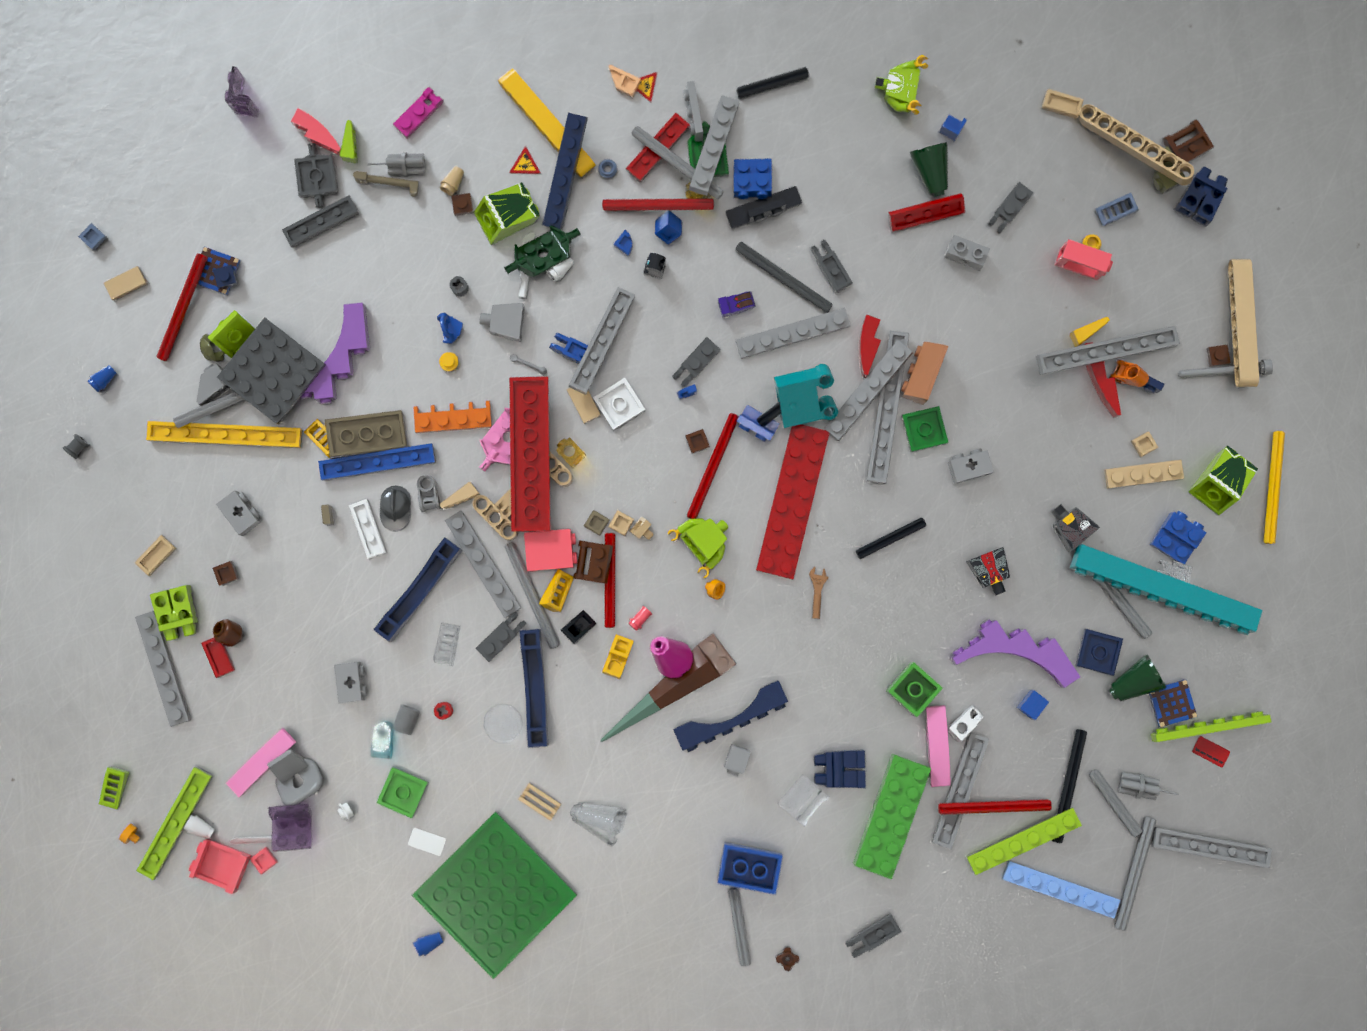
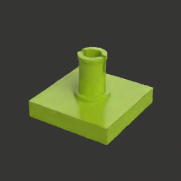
(231, 333)

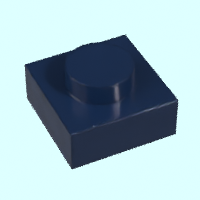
(225, 276)
(1153, 386)

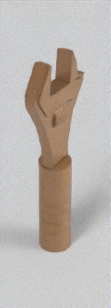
(818, 582)

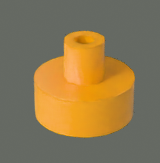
(715, 589)
(129, 834)

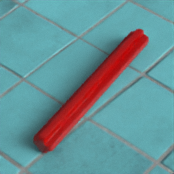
(610, 586)

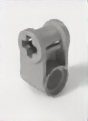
(428, 495)

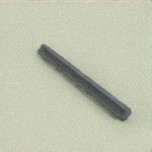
(784, 277)

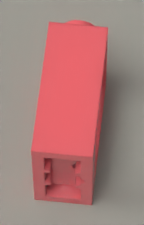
(1084, 259)

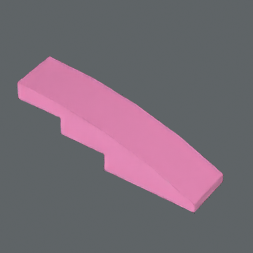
(938, 745)
(257, 764)

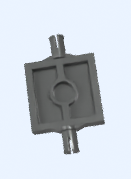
(315, 175)

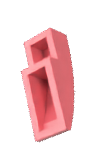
(315, 131)

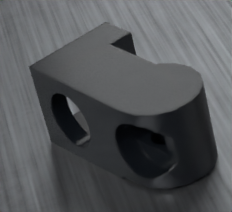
(655, 265)

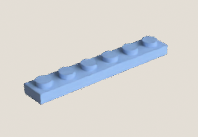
(1061, 889)

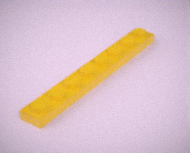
(224, 434)

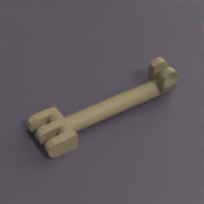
(364, 178)

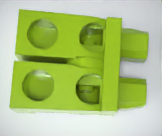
(174, 610)

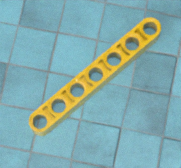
(540, 116)

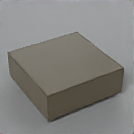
(327, 515)
(596, 522)

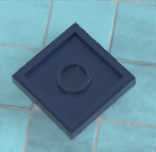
(1099, 652)

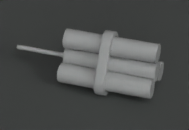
(404, 164)
(1140, 786)

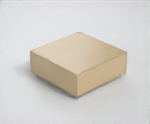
(1144, 444)
(621, 523)

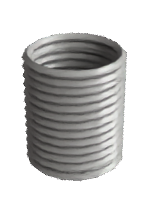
(405, 719)

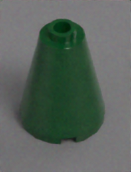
(933, 167)
(1137, 681)

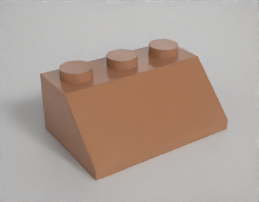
(923, 372)

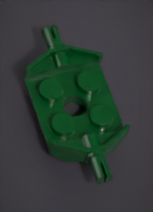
(553, 242)

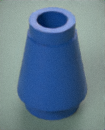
(102, 378)
(428, 943)

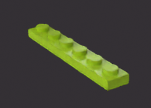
(1218, 724)
(174, 823)
(1024, 841)

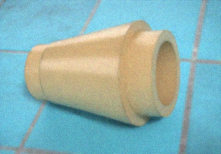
(451, 182)

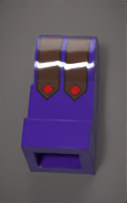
(736, 304)

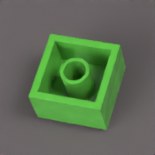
(914, 689)

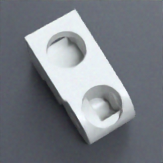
(965, 723)

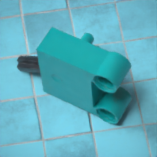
(799, 398)

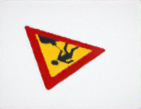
(647, 86)
(525, 164)

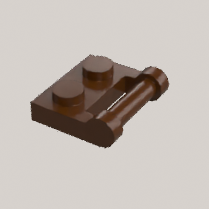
(1193, 147)
(599, 562)

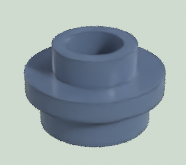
(607, 162)

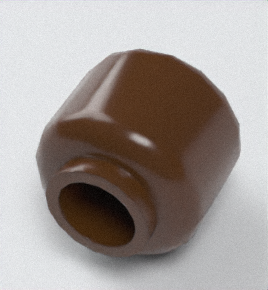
(227, 632)

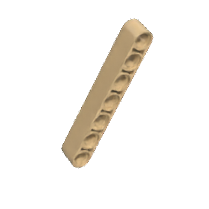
(1141, 152)
(1243, 323)

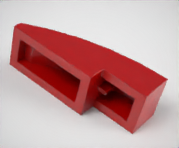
(868, 343)

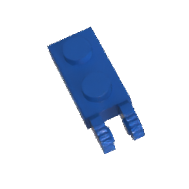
(574, 349)

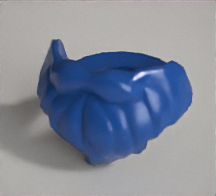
(450, 326)

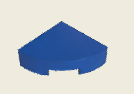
(624, 243)
(687, 392)

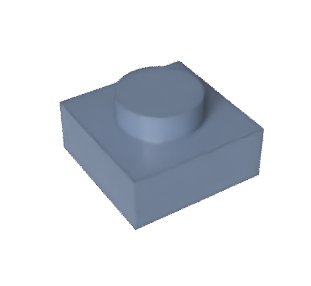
(92, 236)

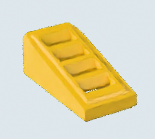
(1082, 334)
(311, 429)
(548, 595)

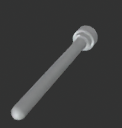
(1265, 368)

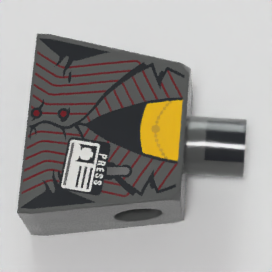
(1073, 527)

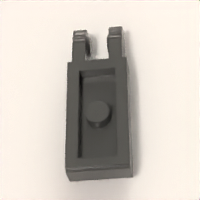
(1011, 205)
(832, 267)
(697, 360)
(499, 638)
(875, 935)

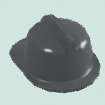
(395, 508)

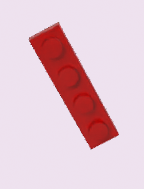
(668, 136)
(926, 212)

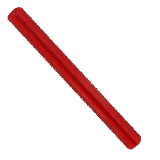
(658, 204)
(181, 307)
(712, 466)
(994, 807)

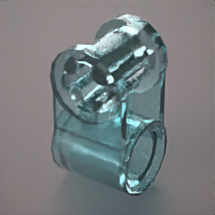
(382, 743)

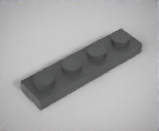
(320, 221)

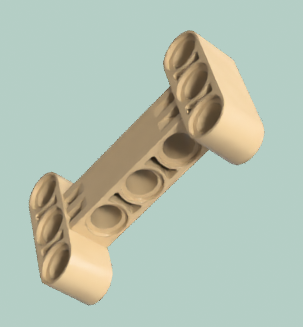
(503, 505)

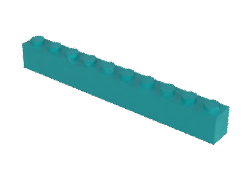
(1165, 589)

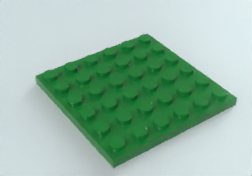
(494, 895)

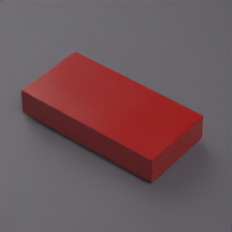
(218, 657)

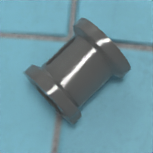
(462, 290)
(75, 446)

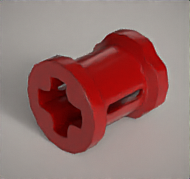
(437, 713)

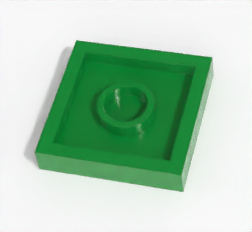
(925, 429)

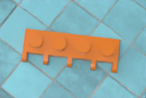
(452, 419)

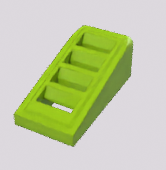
(348, 149)
(106, 785)

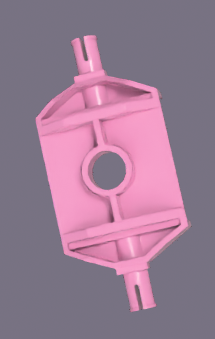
(493, 443)

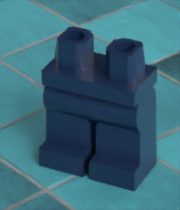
(1203, 190)
(834, 769)

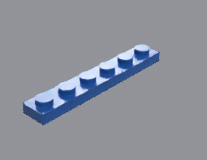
(376, 461)

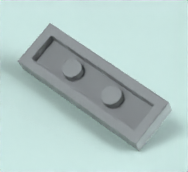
(693, 111)

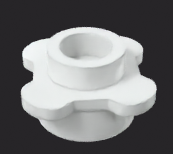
(345, 811)

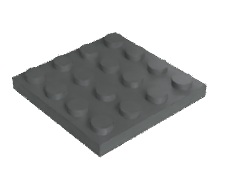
(271, 371)

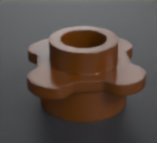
(792, 959)

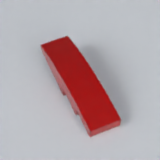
(1104, 387)

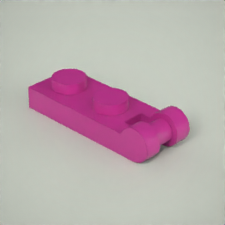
(418, 113)

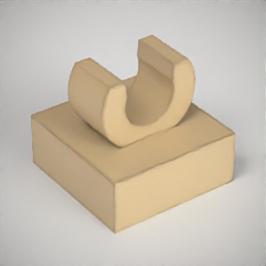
(641, 528)

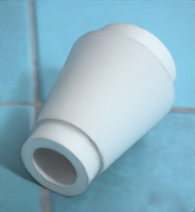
(558, 271)
(198, 827)

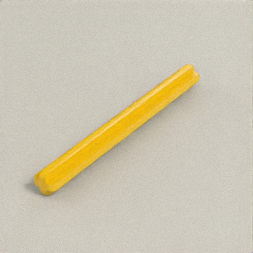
(1274, 487)

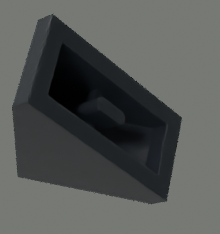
(578, 627)

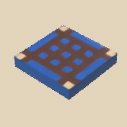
(215, 260)
(1173, 704)

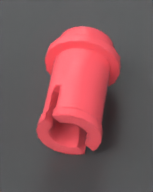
(639, 618)

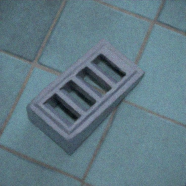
(1129, 197)

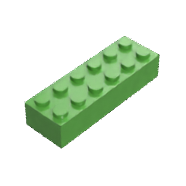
(891, 816)

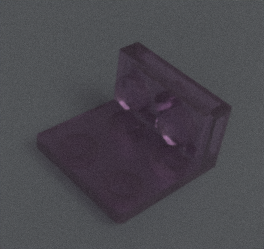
(234, 96)
(291, 827)

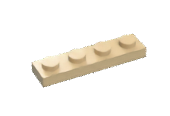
(1144, 474)

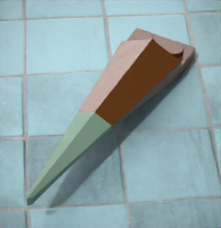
(709, 663)

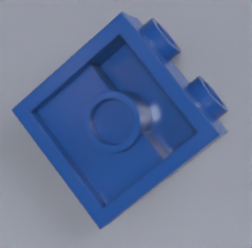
(752, 178)
(1178, 537)

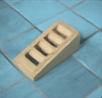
(462, 495)

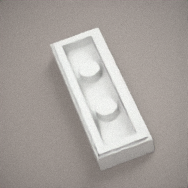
(367, 529)

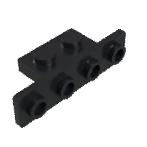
(761, 208)

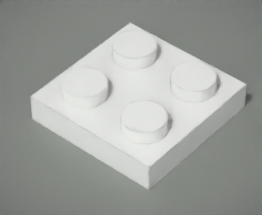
(619, 404)

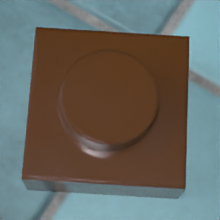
(462, 204)
(1218, 355)
(697, 441)
(225, 573)

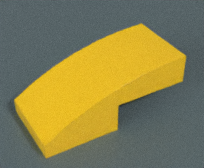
(617, 656)

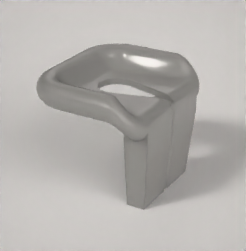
(286, 767)

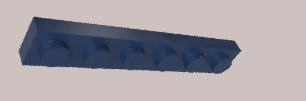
(565, 170)

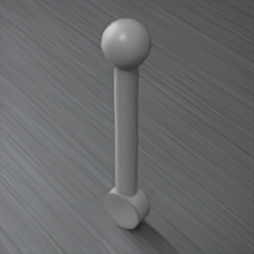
(514, 358)

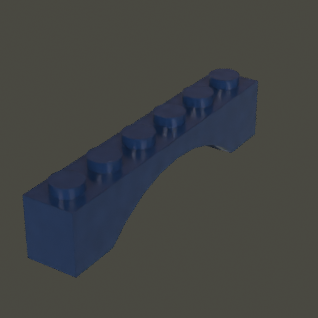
(420, 588)
(534, 688)
(693, 733)

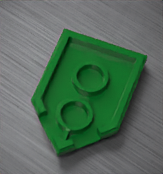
(695, 150)

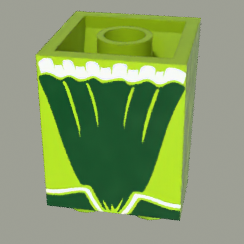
(506, 212)
(1223, 480)

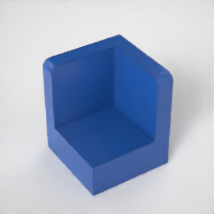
(952, 127)
(668, 227)
(1032, 704)

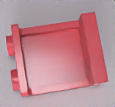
(550, 550)
(219, 865)

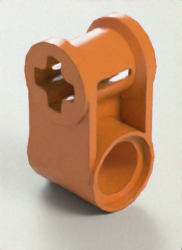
(1129, 374)

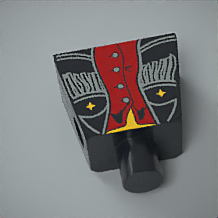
(991, 569)

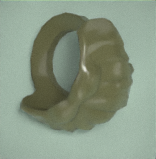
(207, 351)

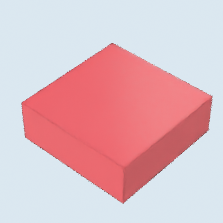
(263, 860)

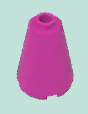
(671, 656)

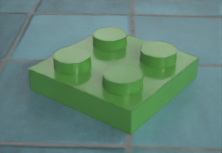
(402, 792)

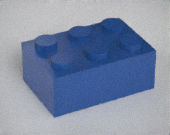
(750, 868)

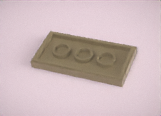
(365, 433)

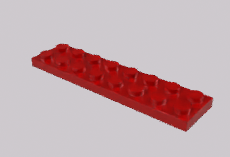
(530, 454)
(792, 501)

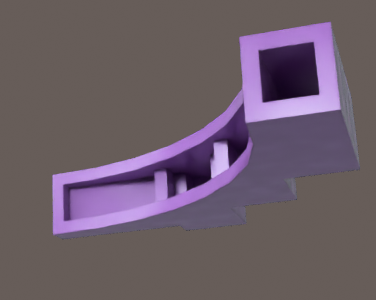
(353, 339)
(1047, 655)

